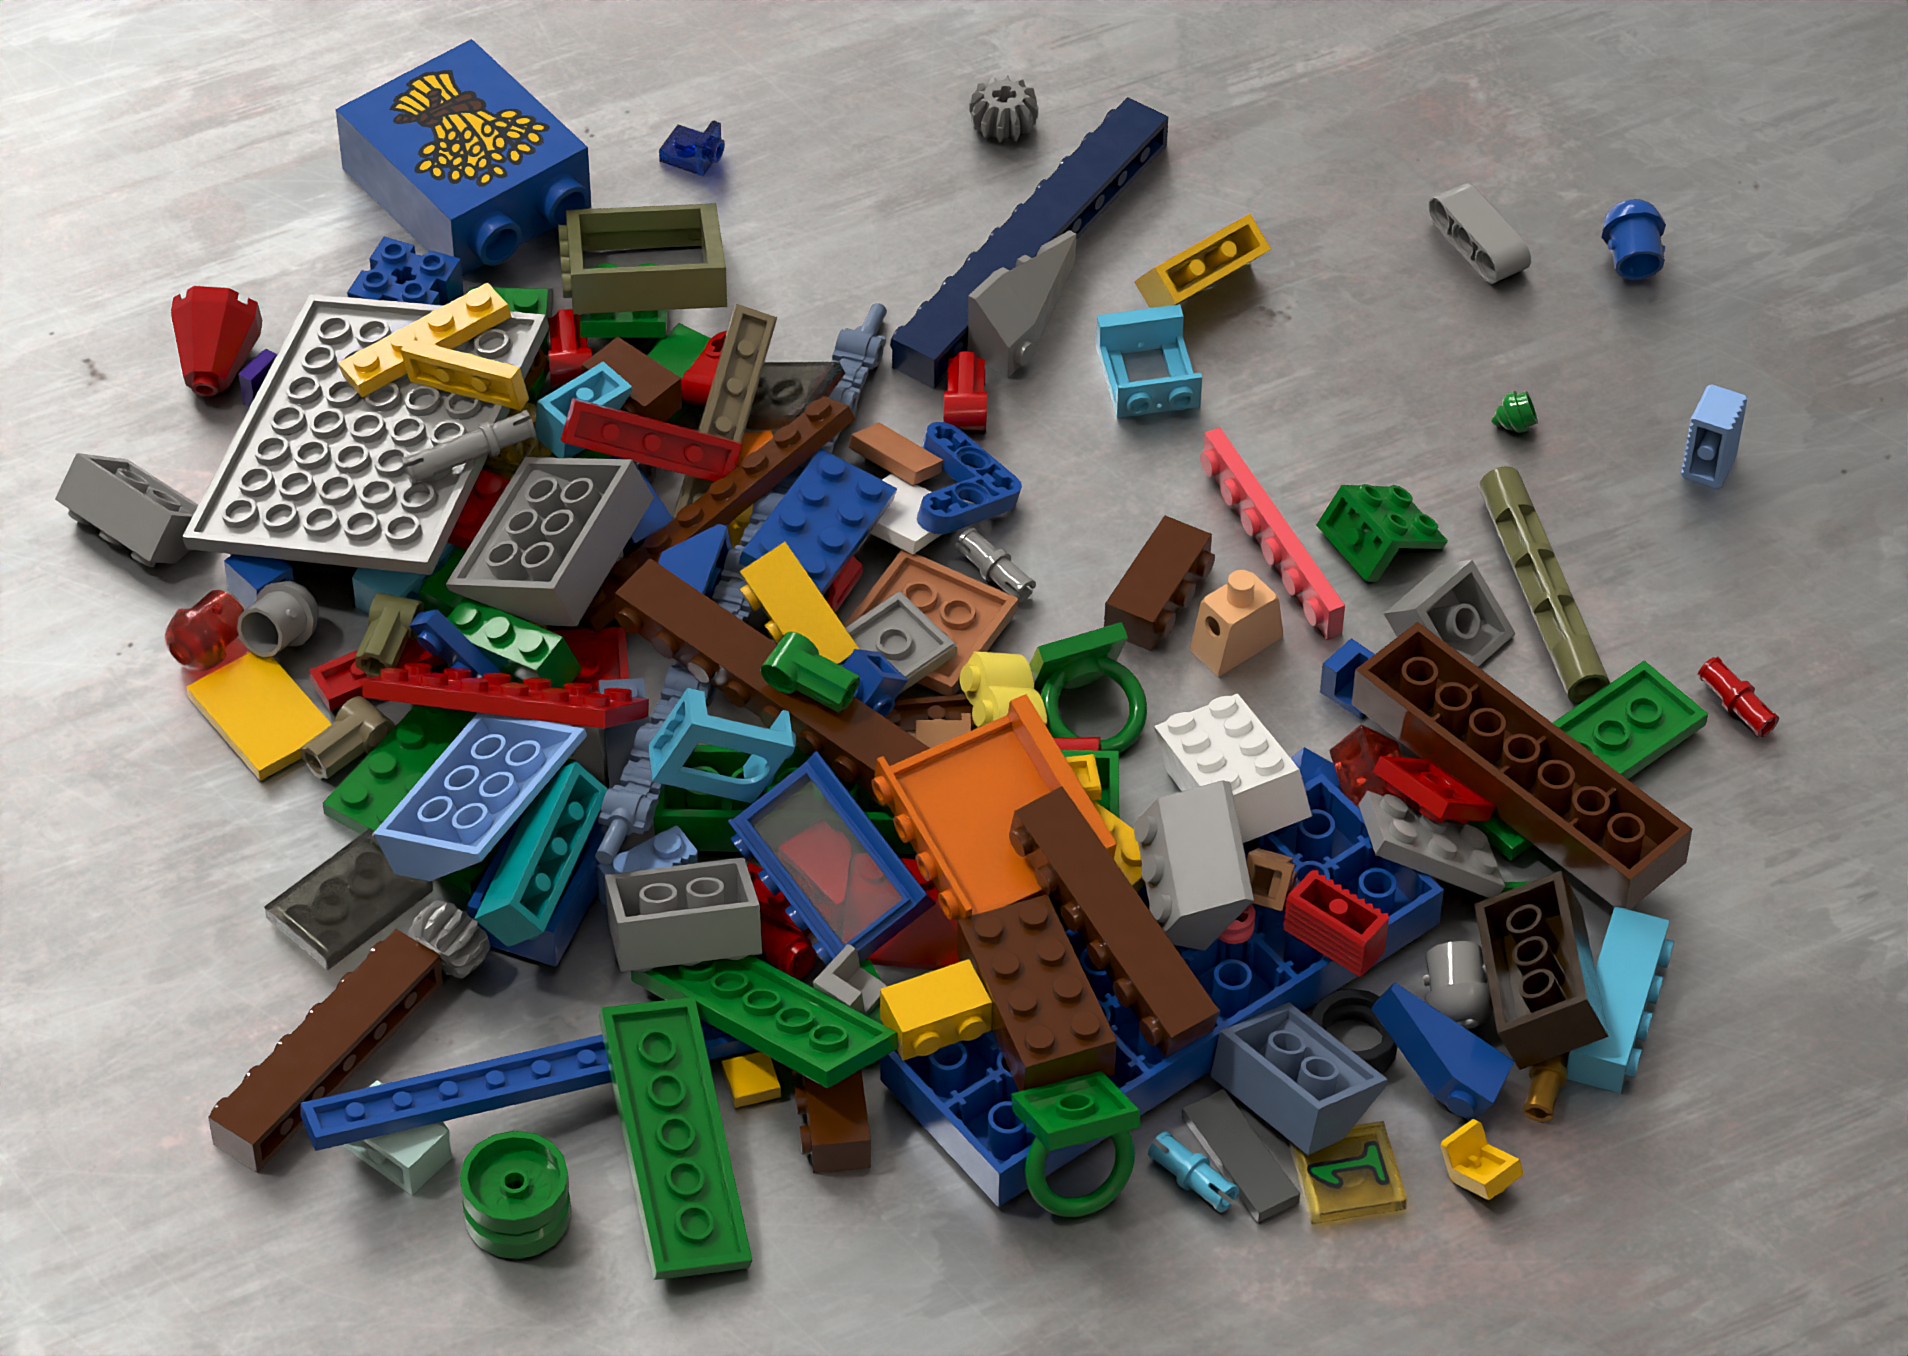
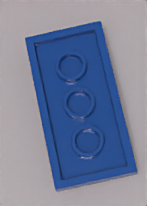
(823, 517)

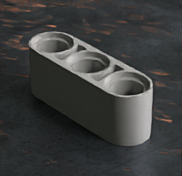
(1479, 233)

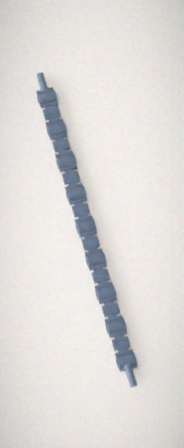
(634, 802)

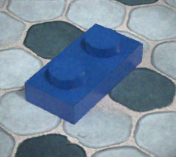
(442, 638)

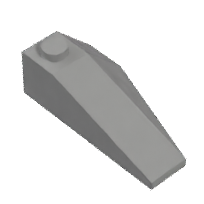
(1015, 305)

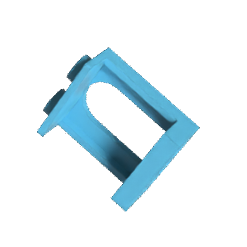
(1146, 331)
(690, 725)

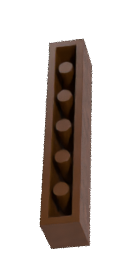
(1112, 922)
(325, 1049)

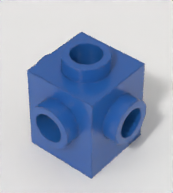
(878, 680)

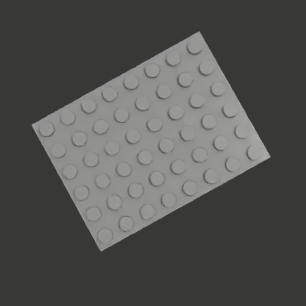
(323, 468)

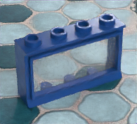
(829, 862)

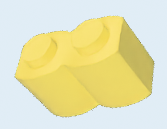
(995, 680)

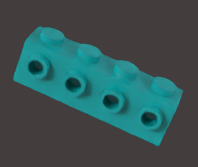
(541, 856)

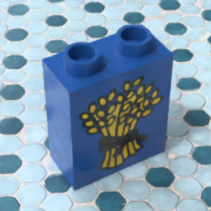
(464, 157)

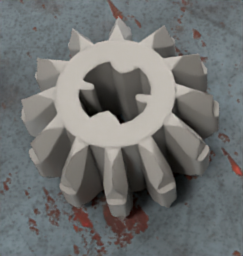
(1003, 109)
(452, 936)

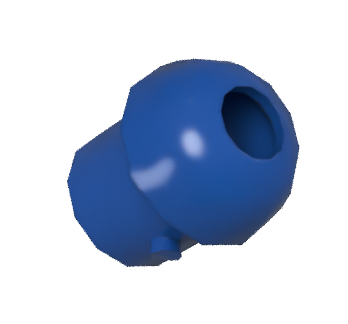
(1634, 237)

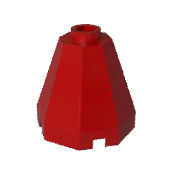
(213, 336)

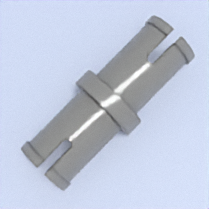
(995, 565)

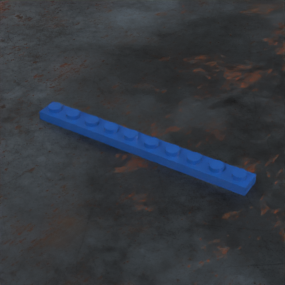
(472, 1089)

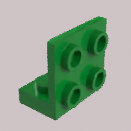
(1373, 523)

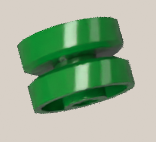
(515, 1194)

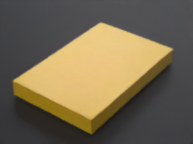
(258, 712)

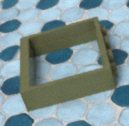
(643, 286)

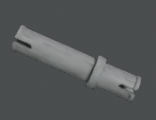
(465, 448)

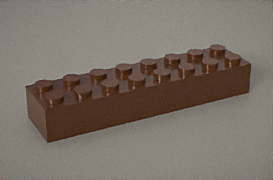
(1524, 765)

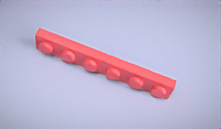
(1277, 539)

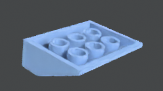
(473, 794)

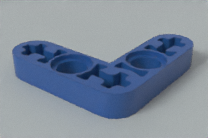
(987, 485)

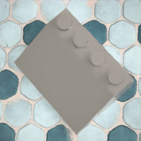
(553, 537)

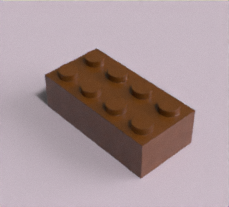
(1038, 994)

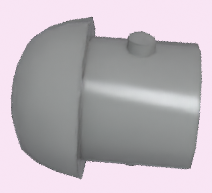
(279, 618)
(1458, 983)

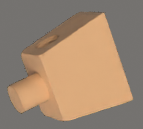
(1236, 623)

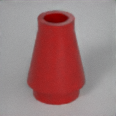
(787, 950)

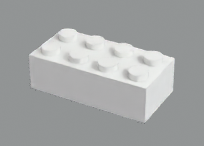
(1234, 746)

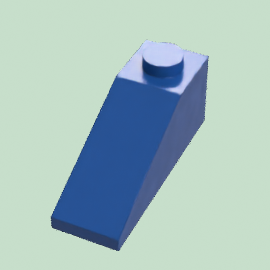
(1447, 1057)

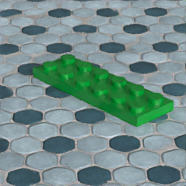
(1623, 726)
(776, 1015)
(674, 1138)

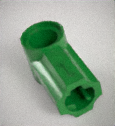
(799, 667)

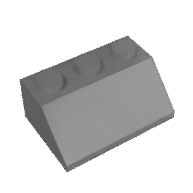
(128, 507)
(1194, 863)

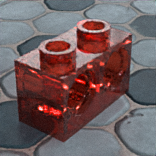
(1355, 760)

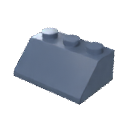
(1296, 1076)

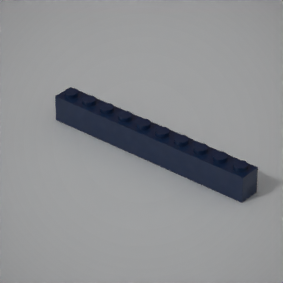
(1064, 202)

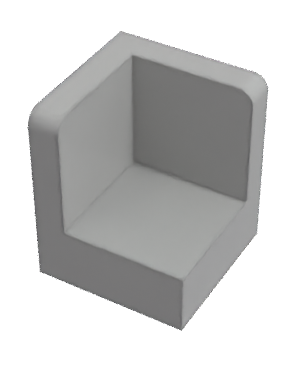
(850, 983)

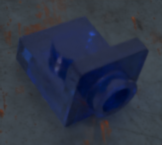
(693, 149)

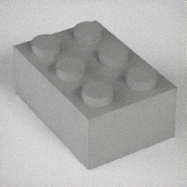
(683, 914)

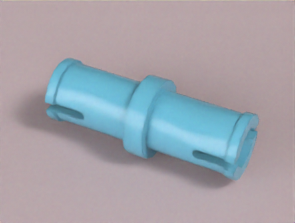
(1193, 1171)

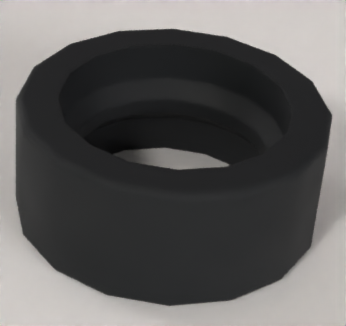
(1357, 1005)

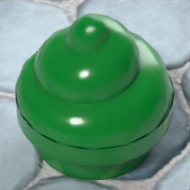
(1515, 412)

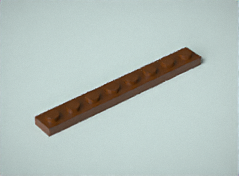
(728, 496)

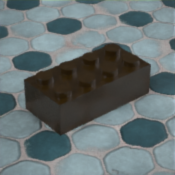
(1540, 970)

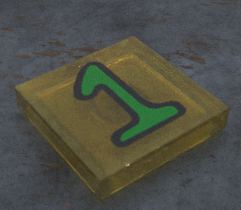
(1351, 1176)

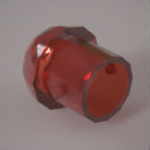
(201, 634)

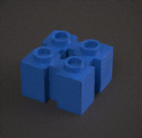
(409, 277)

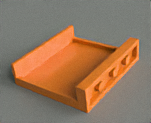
(961, 803)

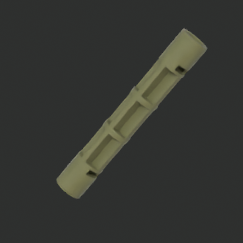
(1543, 584)

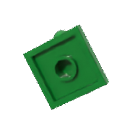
(1079, 662)
(1077, 1114)

